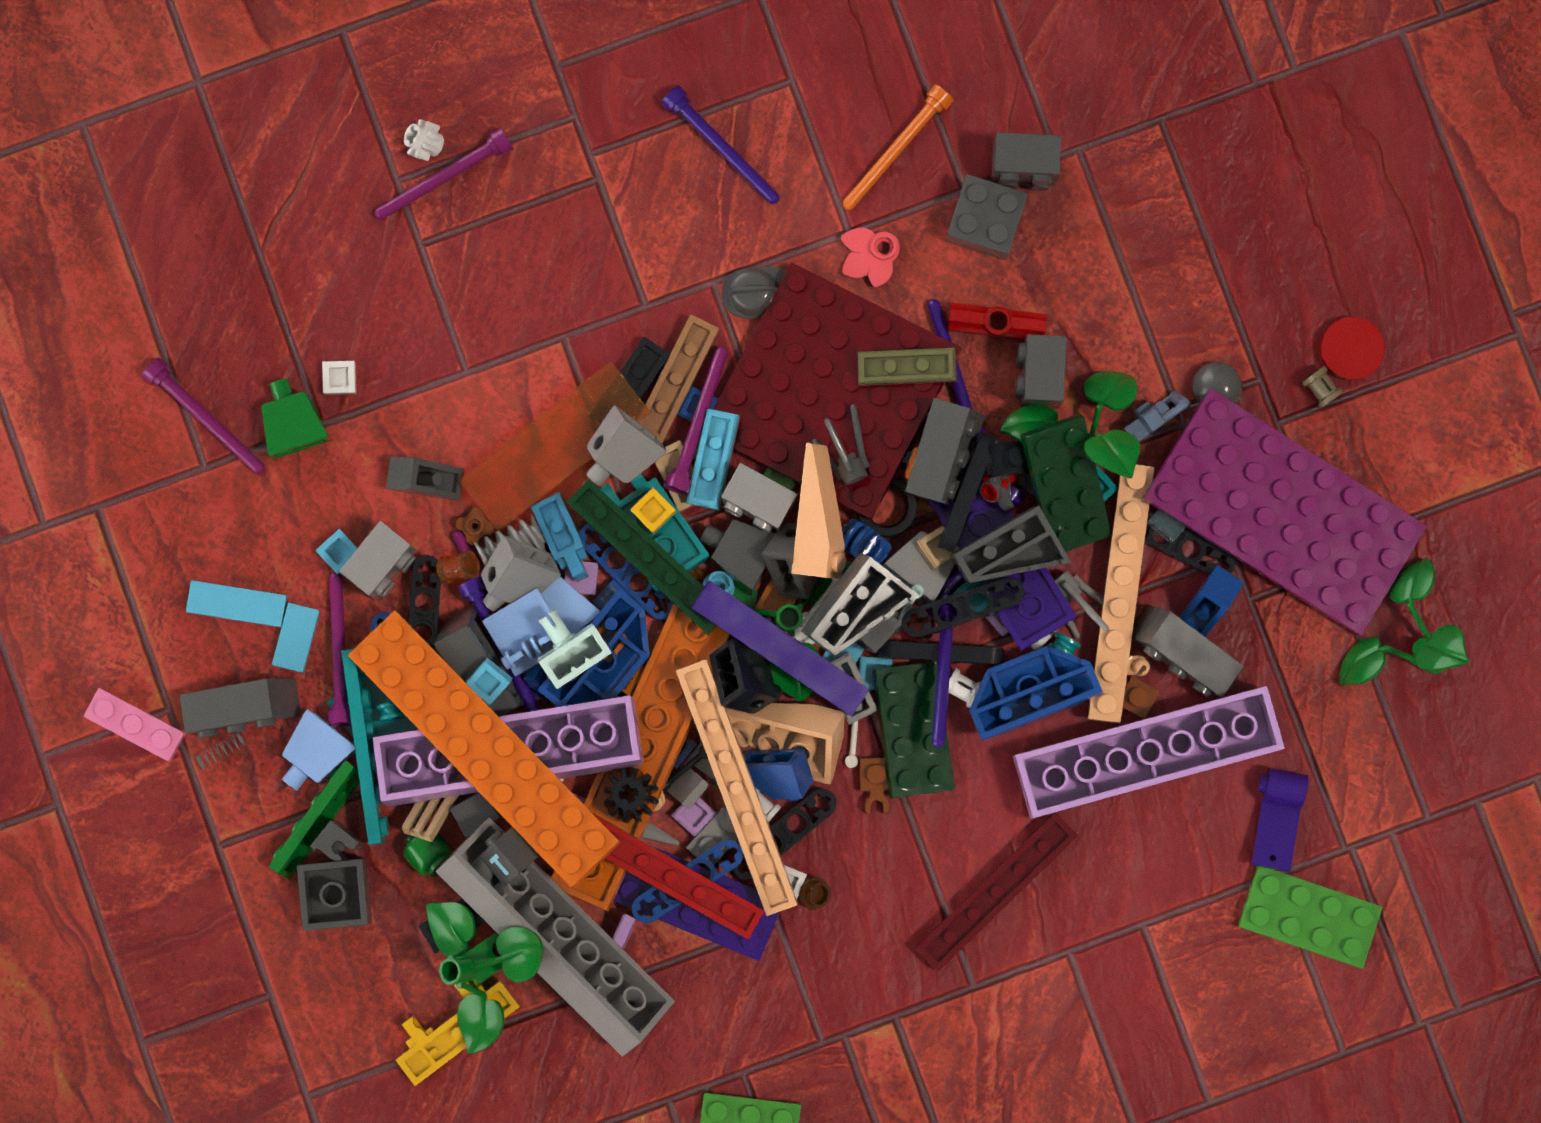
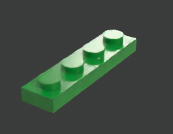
(323, 809)

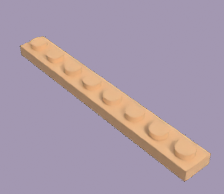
(1121, 594)
(737, 788)

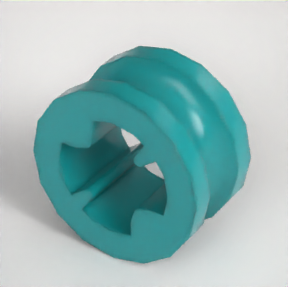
(1064, 644)
(389, 712)

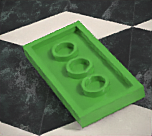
(1310, 916)

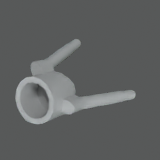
(1071, 590)

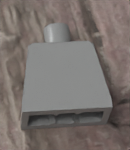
(622, 448)
(913, 569)
(516, 571)

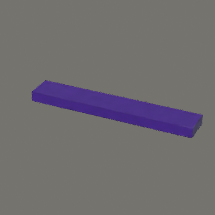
(780, 648)

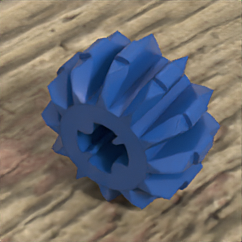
(862, 539)

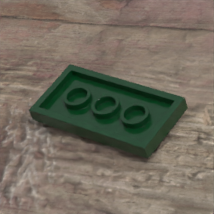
(1066, 482)
(906, 725)

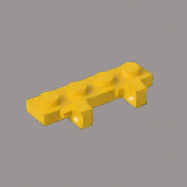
(436, 1047)

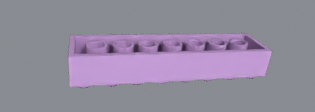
(565, 738)
(1148, 752)

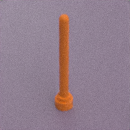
(937, 101)

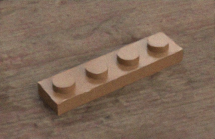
(678, 375)

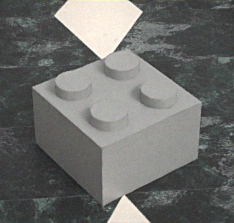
(758, 499)
(379, 561)

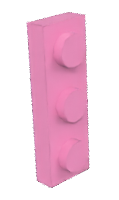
(134, 724)

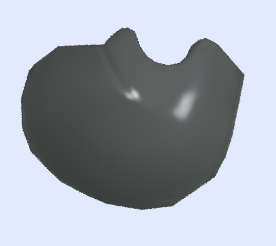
(1220, 378)

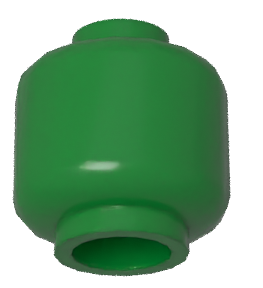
(426, 856)

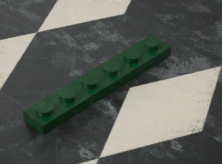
(640, 550)

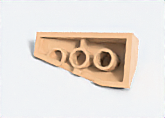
(819, 531)
(791, 727)

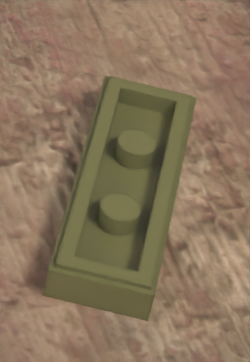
(907, 366)

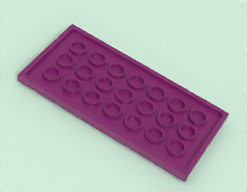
(1284, 512)

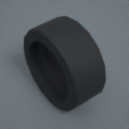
(907, 519)

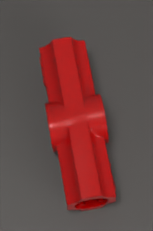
(974, 320)

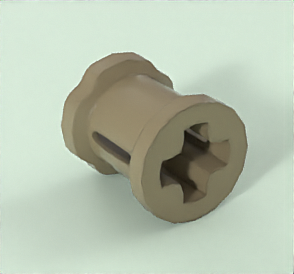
(1322, 387)

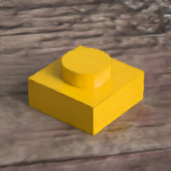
(653, 511)

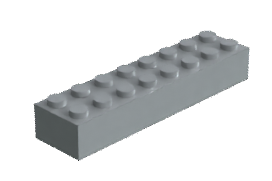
(577, 954)

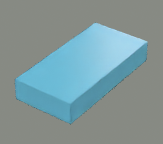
(296, 637)

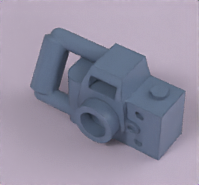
(1151, 418)

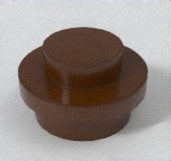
(814, 893)

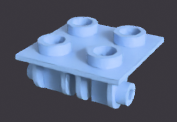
(519, 632)

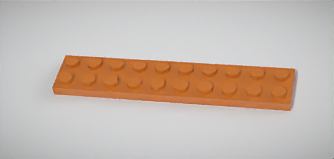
(663, 728)
(484, 749)

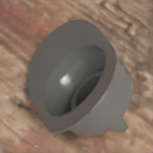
(751, 290)

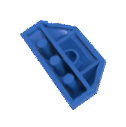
(608, 678)
(1031, 690)

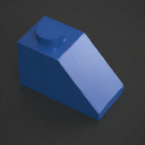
(1211, 600)
(780, 772)

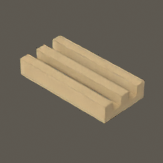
(421, 814)

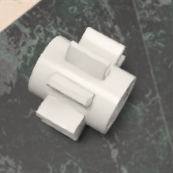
(423, 140)

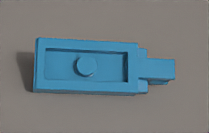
(561, 534)

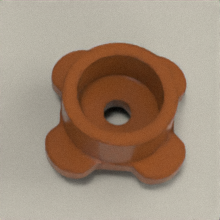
(474, 535)

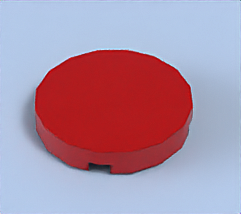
(1352, 348)

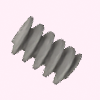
(527, 534)

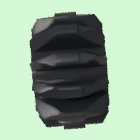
(640, 786)

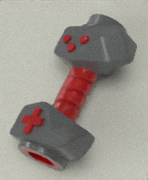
(999, 489)

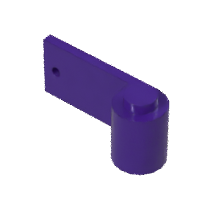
(1278, 818)

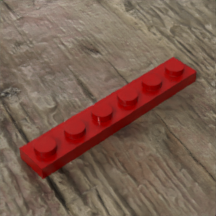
(683, 882)

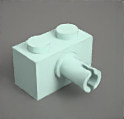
(571, 651)

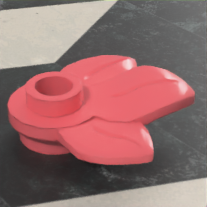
(865, 257)

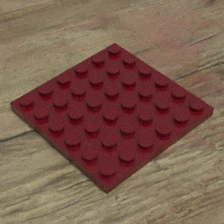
(806, 370)

